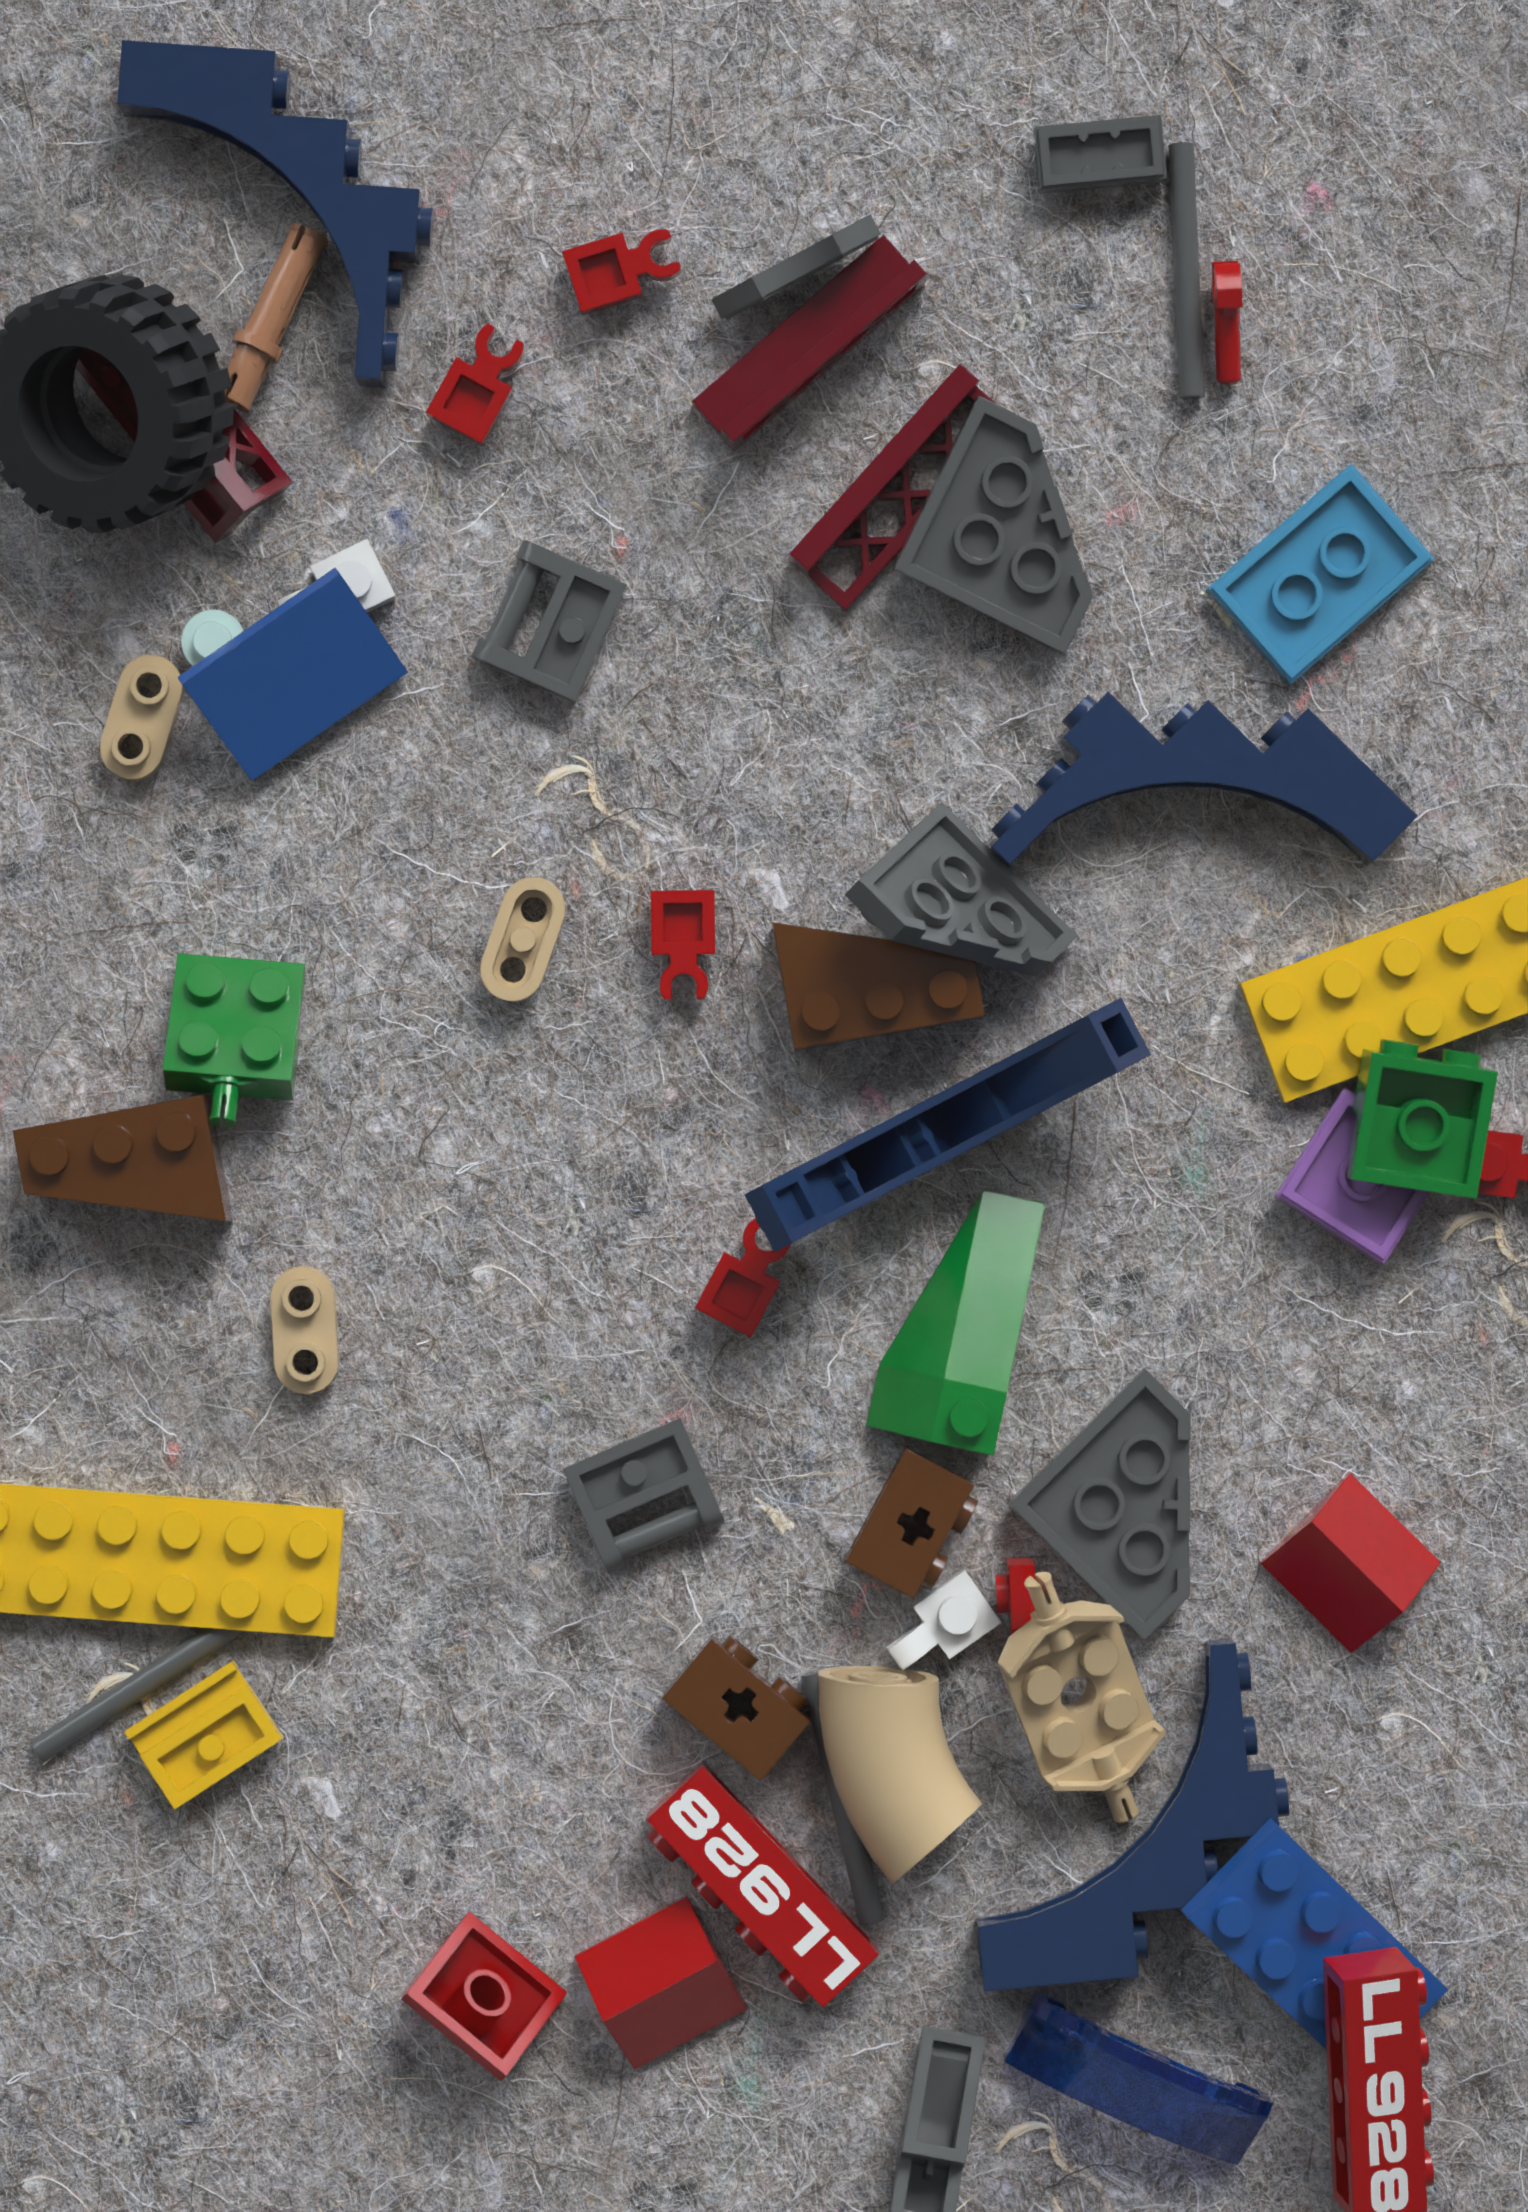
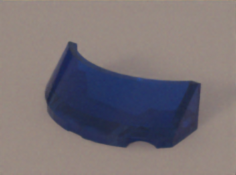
(1136, 2082)

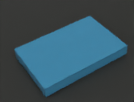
(1320, 574)

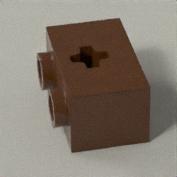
(911, 1485)
(751, 1740)

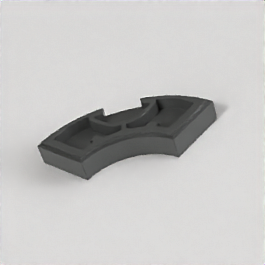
(796, 268)

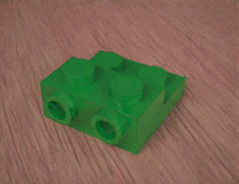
(1421, 1119)

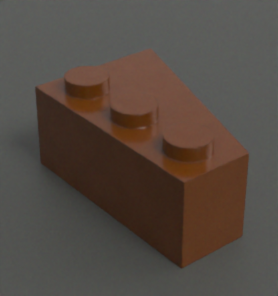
(869, 987)
(133, 1158)

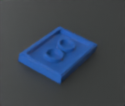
(292, 674)

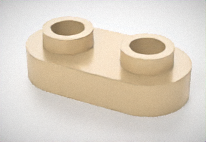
(143, 717)
(520, 939)
(305, 1330)

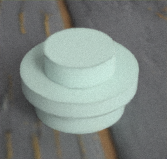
(207, 633)

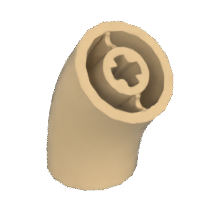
(892, 1762)

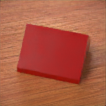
(1351, 1564)
(659, 1982)
(484, 1995)

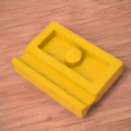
(204, 1734)

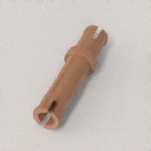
(260, 339)

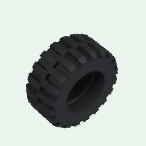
(174, 390)

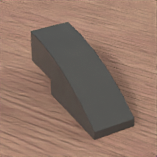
(937, 2121)

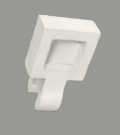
(360, 571)
(950, 1617)

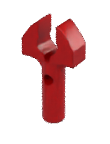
(1227, 301)

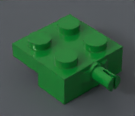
(234, 1030)

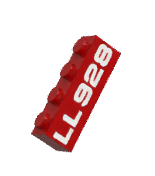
(762, 1885)
(1377, 2082)

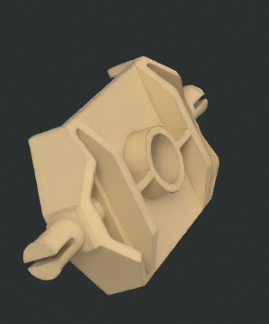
(1104, 1732)

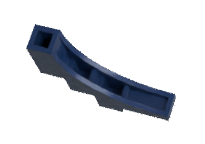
(1217, 1796)

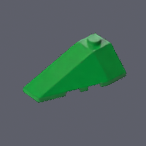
(958, 1345)

